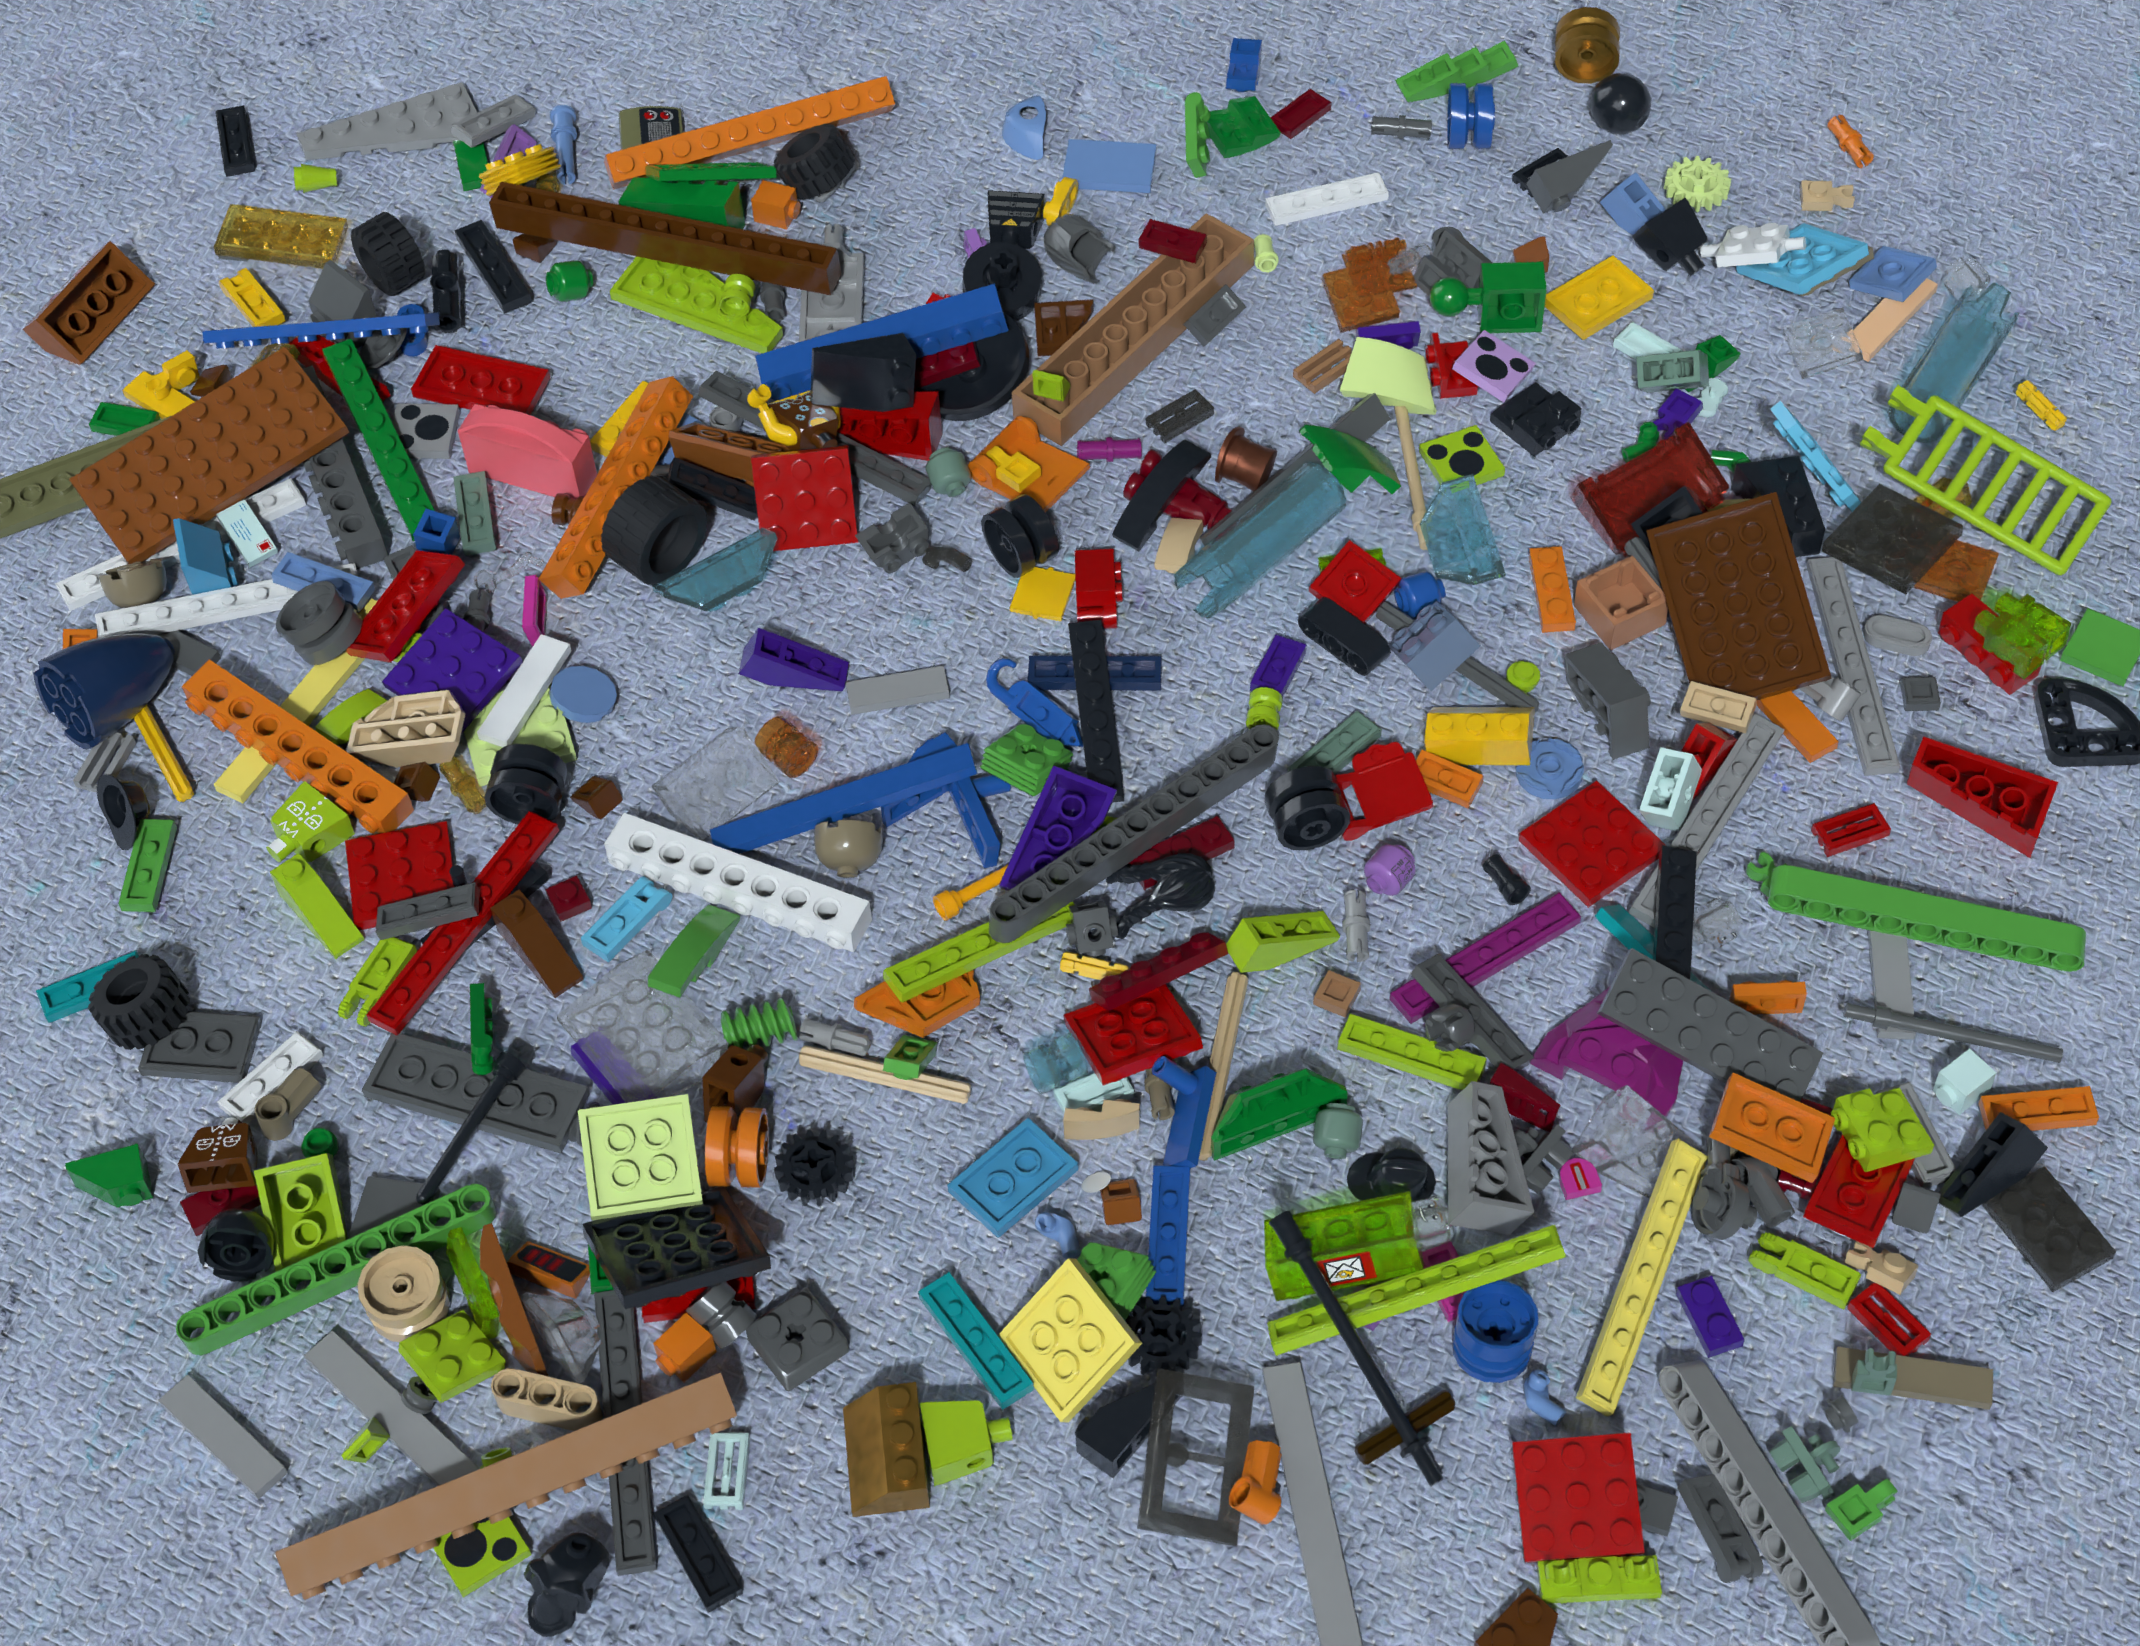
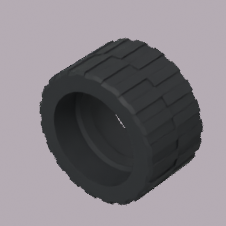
(653, 530)

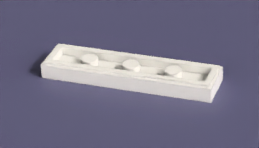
(1326, 199)
(524, 691)

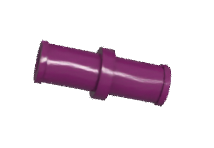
(1109, 449)

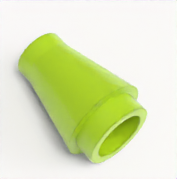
(313, 177)

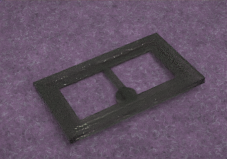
(1160, 1453)

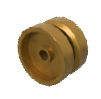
(1587, 45)

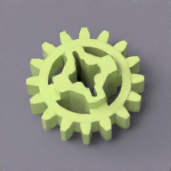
(1698, 182)

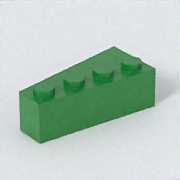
(683, 199)

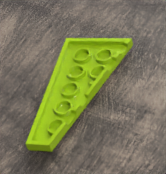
(693, 300)

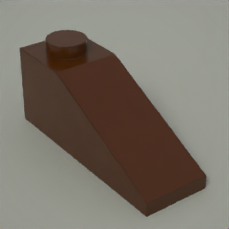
(535, 943)

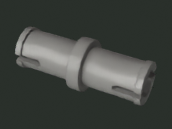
(1356, 926)

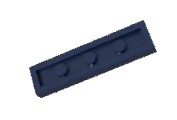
(1124, 672)

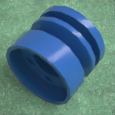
(1495, 1331)

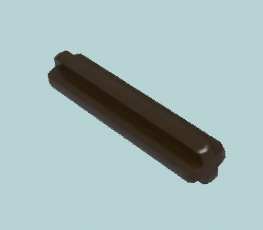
(1420, 1418)

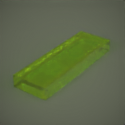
(472, 1283)

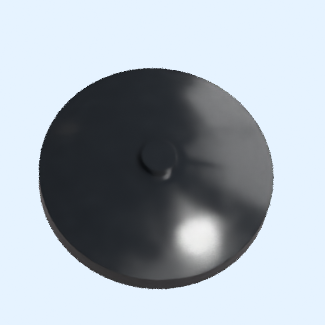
(989, 386)

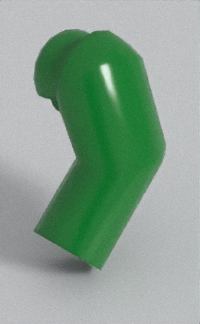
(1729, 458)

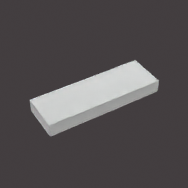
(266, 1078)

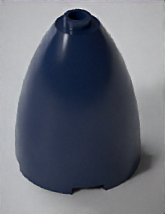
(102, 683)

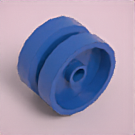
(1473, 116)

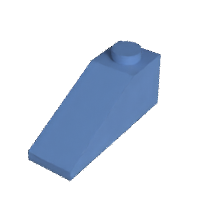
(1632, 204)

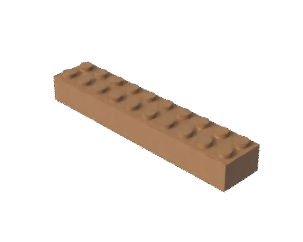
(1133, 330)

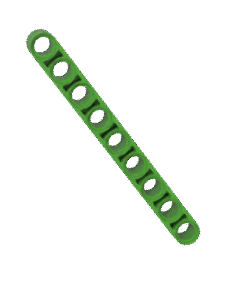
(1927, 918)
(319, 1266)

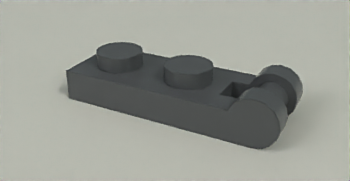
(1721, 1528)

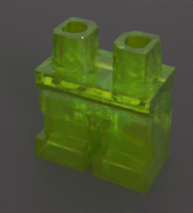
(2023, 632)

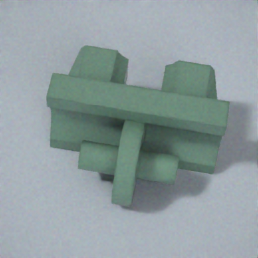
(1812, 1482)

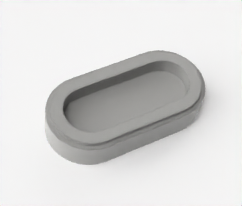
(1897, 635)

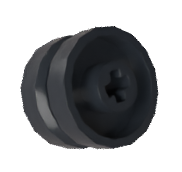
(1020, 535)
(525, 781)
(1307, 808)

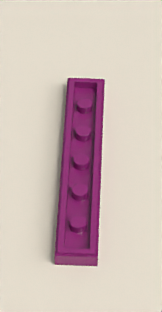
(1494, 952)

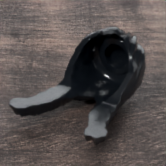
(1182, 885)

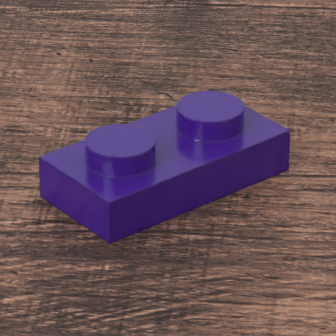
(1400, 334)
(1279, 665)
(1710, 1316)

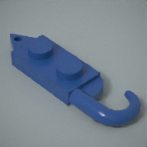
(1034, 707)

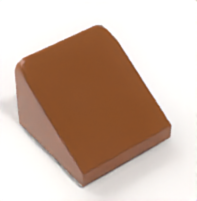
(1533, 252)
(1121, 1202)

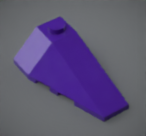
(1062, 818)

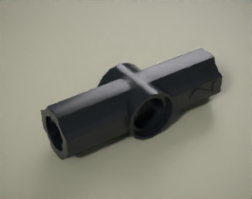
(446, 290)

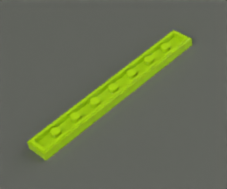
(1420, 1288)

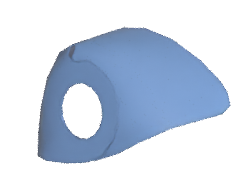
(1025, 134)

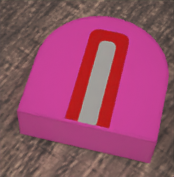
(1579, 1179)

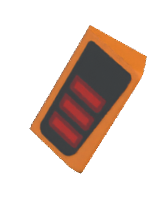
(549, 1269)

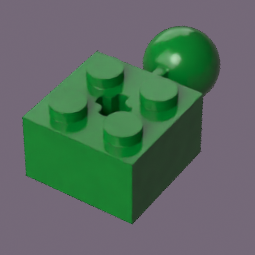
(1507, 297)

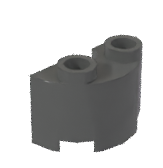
(897, 540)

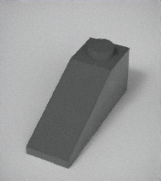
(1559, 182)

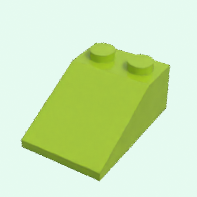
(302, 1207)

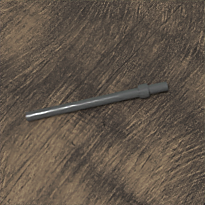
(1883, 1017)

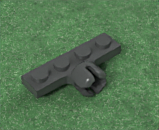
(1466, 1017)

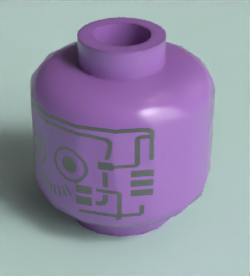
(1389, 869)

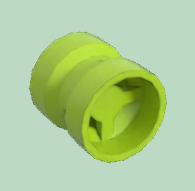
(737, 295)
(1264, 708)

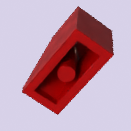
(1710, 749)

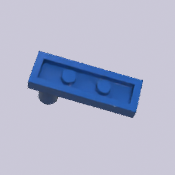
(966, 799)
(1191, 1110)

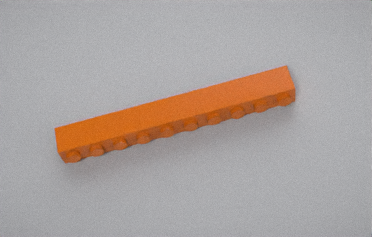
(752, 130)

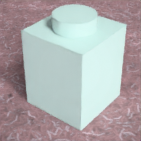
(1964, 1082)

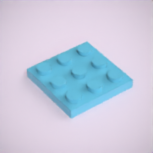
(1803, 269)

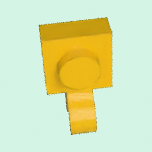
(176, 374)
(1014, 470)

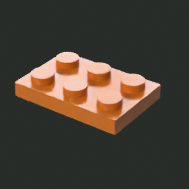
(1772, 1127)

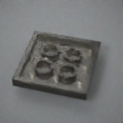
(1892, 538)

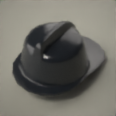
(123, 807)
(1391, 1174)

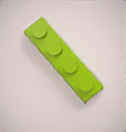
(1410, 1053)

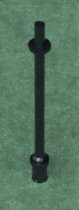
(1299, 1251)

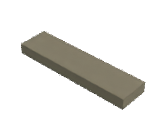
(1925, 1379)

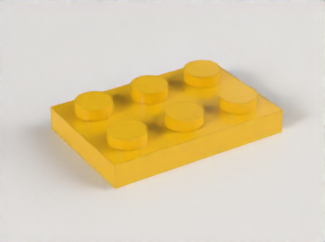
(1598, 297)

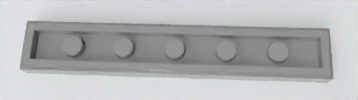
(377, 1398)

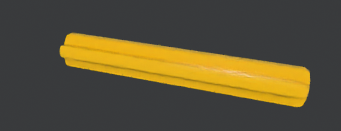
(163, 755)

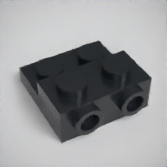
(1537, 418)

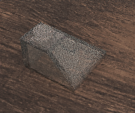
(565, 1332)

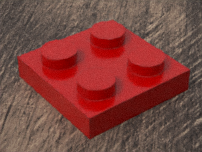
(1355, 582)

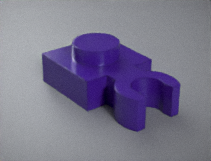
(1677, 411)

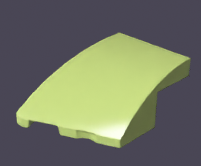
(1392, 373)

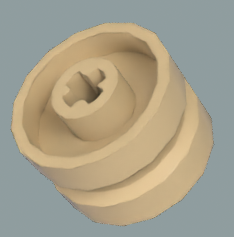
(403, 1292)

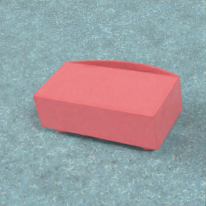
(527, 451)

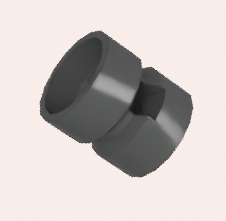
(721, 1313)

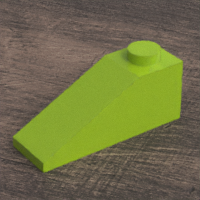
(315, 905)
(1277, 939)

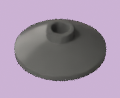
(381, 348)

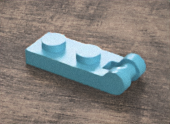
(625, 918)

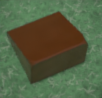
(533, 247)
(210, 380)
(418, 781)
(597, 797)

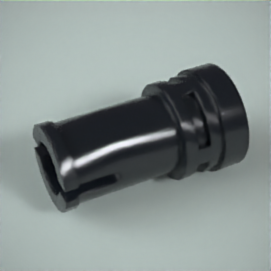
(1510, 885)

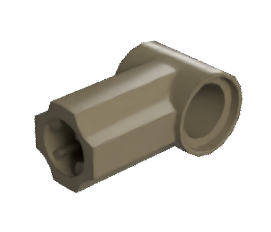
(285, 1104)

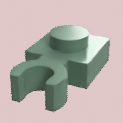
(1875, 1374)

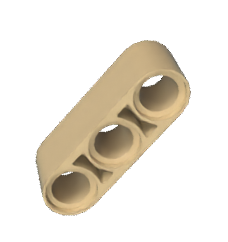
(534, 1388)

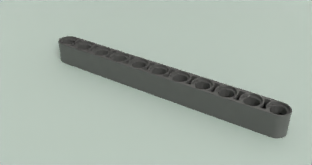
(1132, 834)

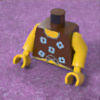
(796, 420)

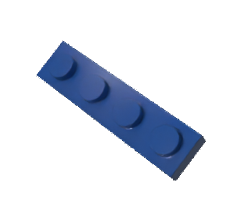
(1168, 1233)

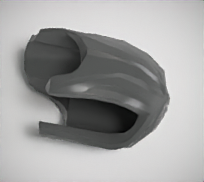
(1076, 246)

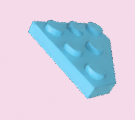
(1814, 456)

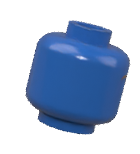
(1418, 592)

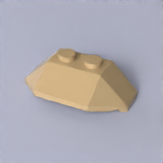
(409, 730)

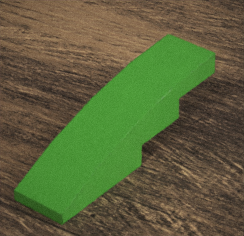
(1468, 68)
(693, 950)

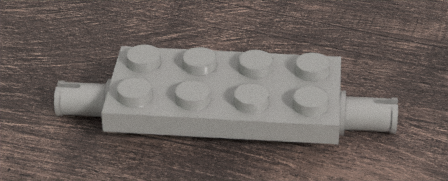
(844, 308)

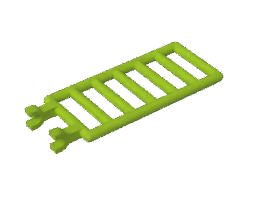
(1923, 412)

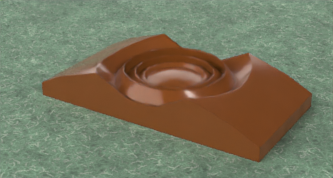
(507, 1300)

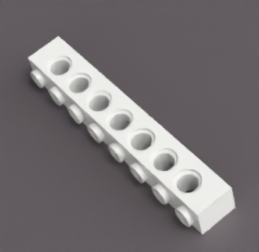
(754, 881)

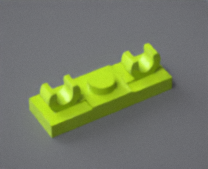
(1599, 1579)

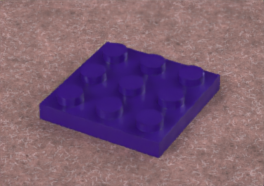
(455, 659)

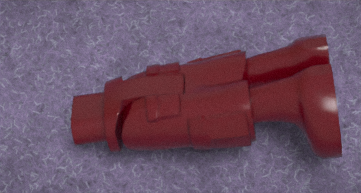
(1191, 500)

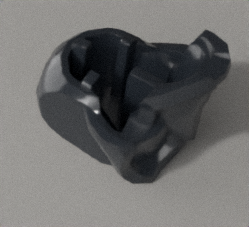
(564, 1582)

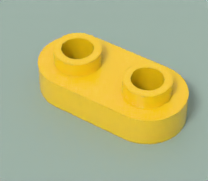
(1062, 201)

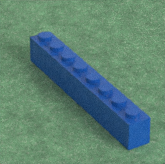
(926, 327)

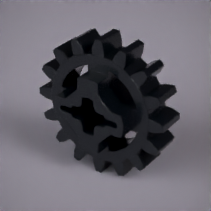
(797, 1172)
(1169, 1322)

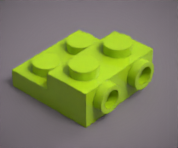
(1880, 1128)

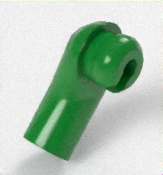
(1646, 440)

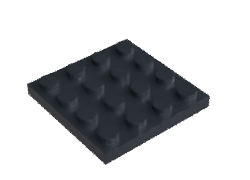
(676, 1249)

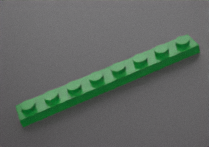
(378, 433)

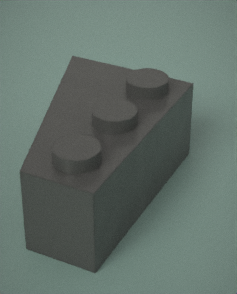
(1612, 696)

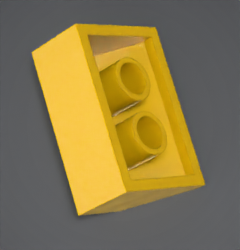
(1481, 735)

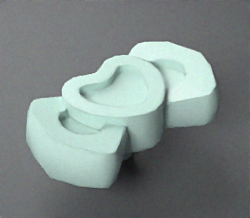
(1712, 397)

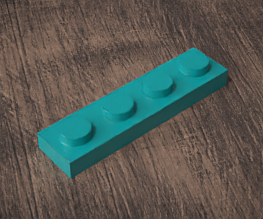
(976, 1340)

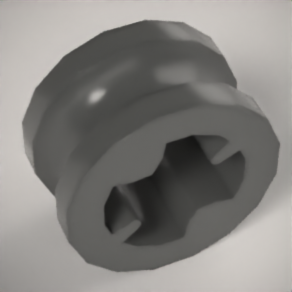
(418, 1396)

